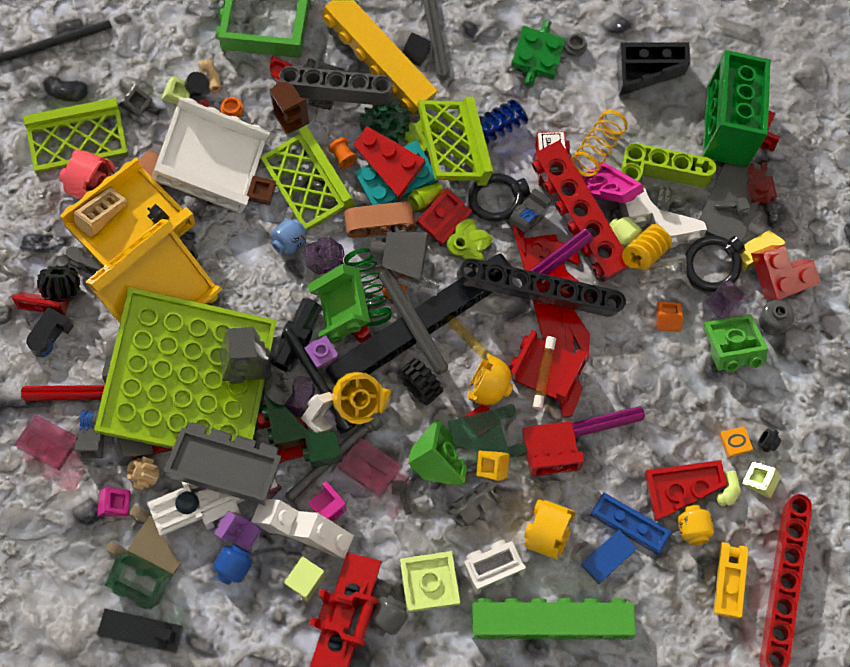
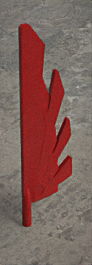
(552, 319)

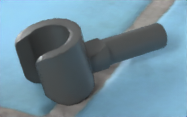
(741, 204)

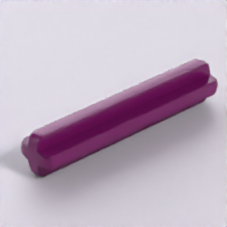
(564, 252)
(608, 421)

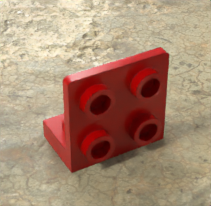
(552, 449)

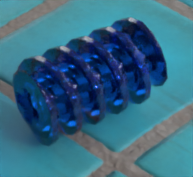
(502, 118)

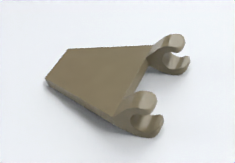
(148, 543)

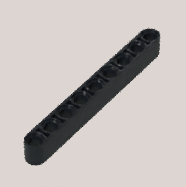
(397, 336)

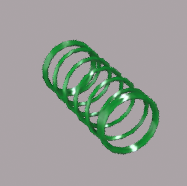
(386, 310)

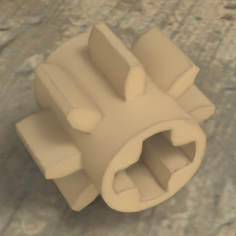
(142, 473)

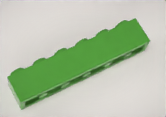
(553, 619)

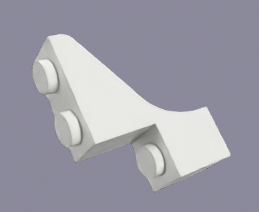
(680, 228)
(304, 527)

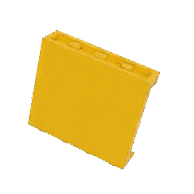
(132, 219)
(153, 264)

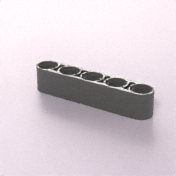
(348, 82)

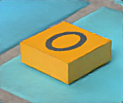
(736, 442)

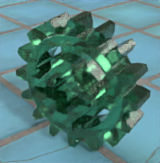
(387, 120)

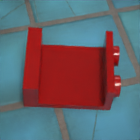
(564, 370)

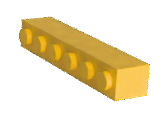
(378, 52)

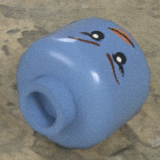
(288, 236)

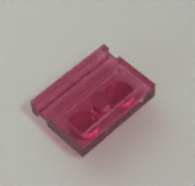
(46, 442)
(370, 467)

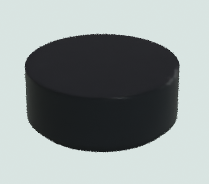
(196, 83)

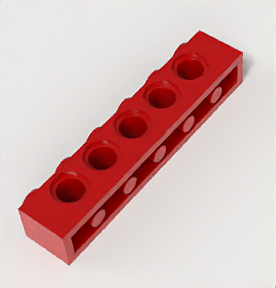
(557, 156)

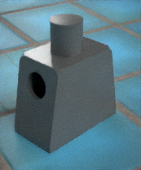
(403, 252)

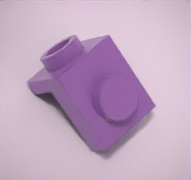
(321, 352)
(238, 529)

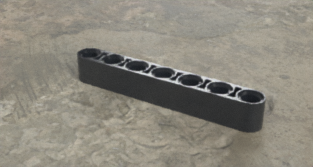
(552, 284)

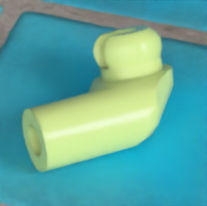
(732, 490)

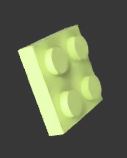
(429, 582)

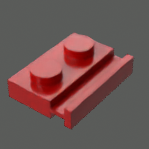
(443, 216)

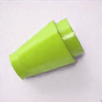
(424, 196)

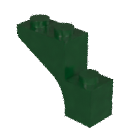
(288, 432)

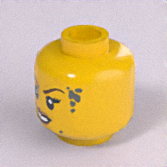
(696, 525)

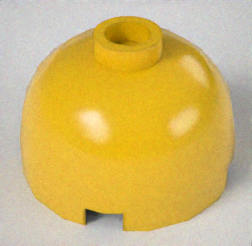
(490, 382)
(357, 397)

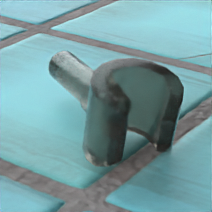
(399, 487)

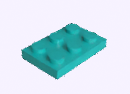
(380, 193)

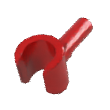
(362, 335)

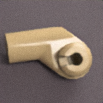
(213, 76)

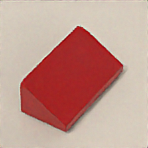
(37, 303)

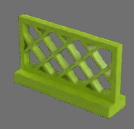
(67, 118)
(472, 140)
(321, 165)

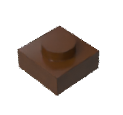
(261, 190)

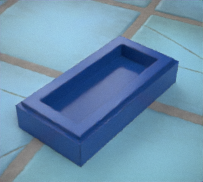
(609, 556)

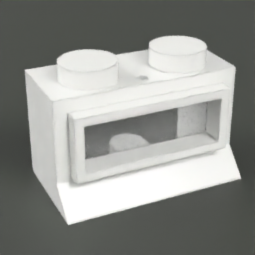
(493, 565)

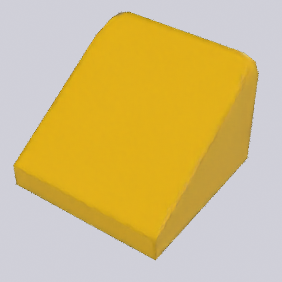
(492, 465)

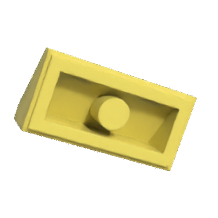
(760, 242)

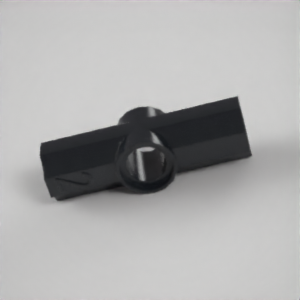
(302, 326)

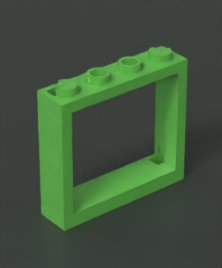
(263, 44)

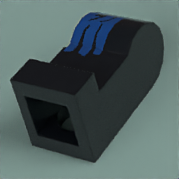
(46, 332)

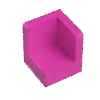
(328, 503)

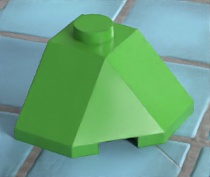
(436, 457)

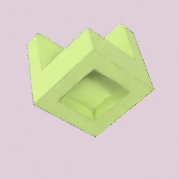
(305, 578)

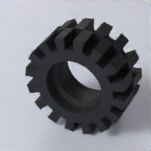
(420, 381)

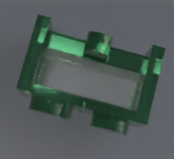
(138, 580)

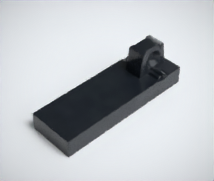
(140, 631)

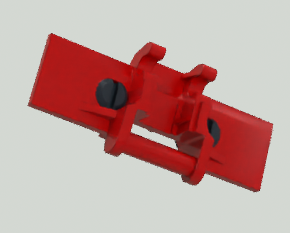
(338, 610)

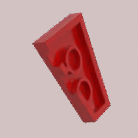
(390, 160)
(682, 485)

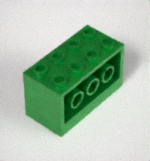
(737, 108)

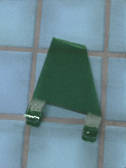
(485, 432)

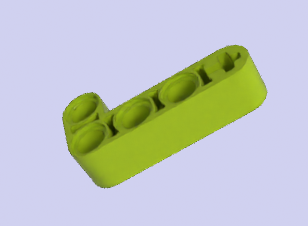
(702, 167)

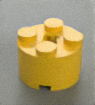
(549, 530)

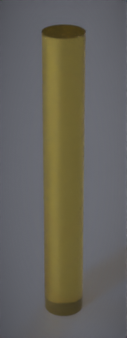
(467, 336)

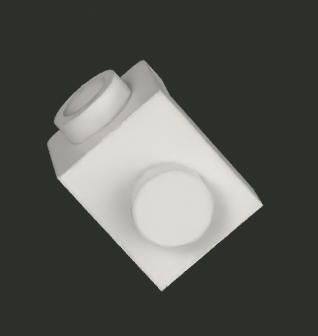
(315, 413)

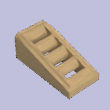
(91, 223)

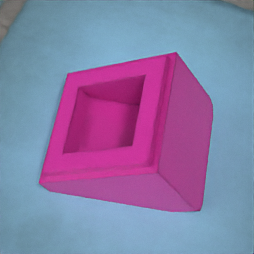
(114, 502)

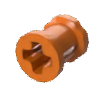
(343, 153)

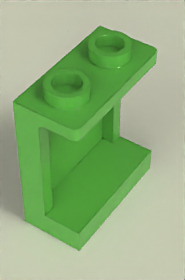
(341, 302)

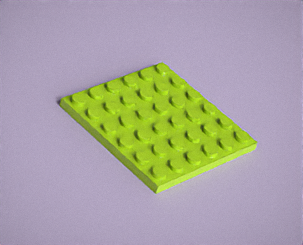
(170, 371)

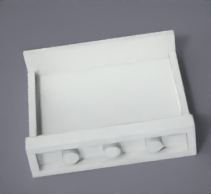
(210, 155)

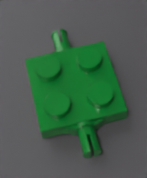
(538, 53)

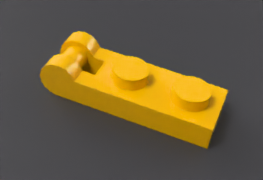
(730, 581)

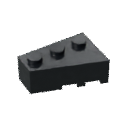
(650, 63)

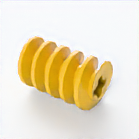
(647, 248)

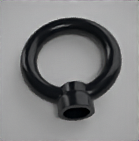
(519, 190)
(731, 246)

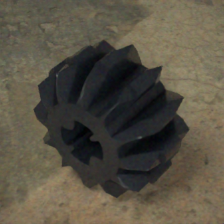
(58, 282)

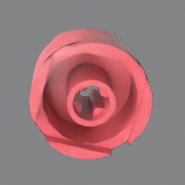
(84, 173)

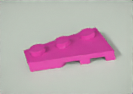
(612, 185)

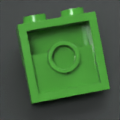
(736, 343)

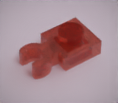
(761, 186)

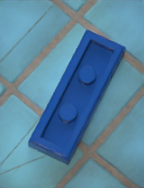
(631, 523)

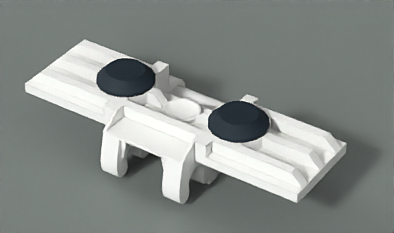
(185, 507)

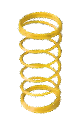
(607, 129)

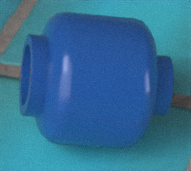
(232, 564)

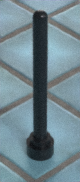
(342, 424)

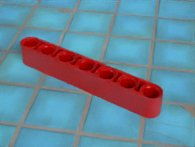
(790, 571)

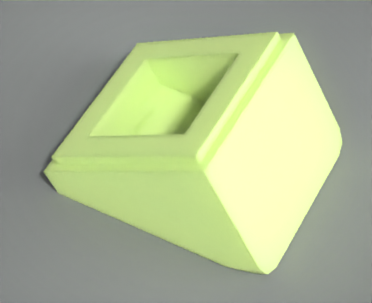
(174, 90)
(762, 479)

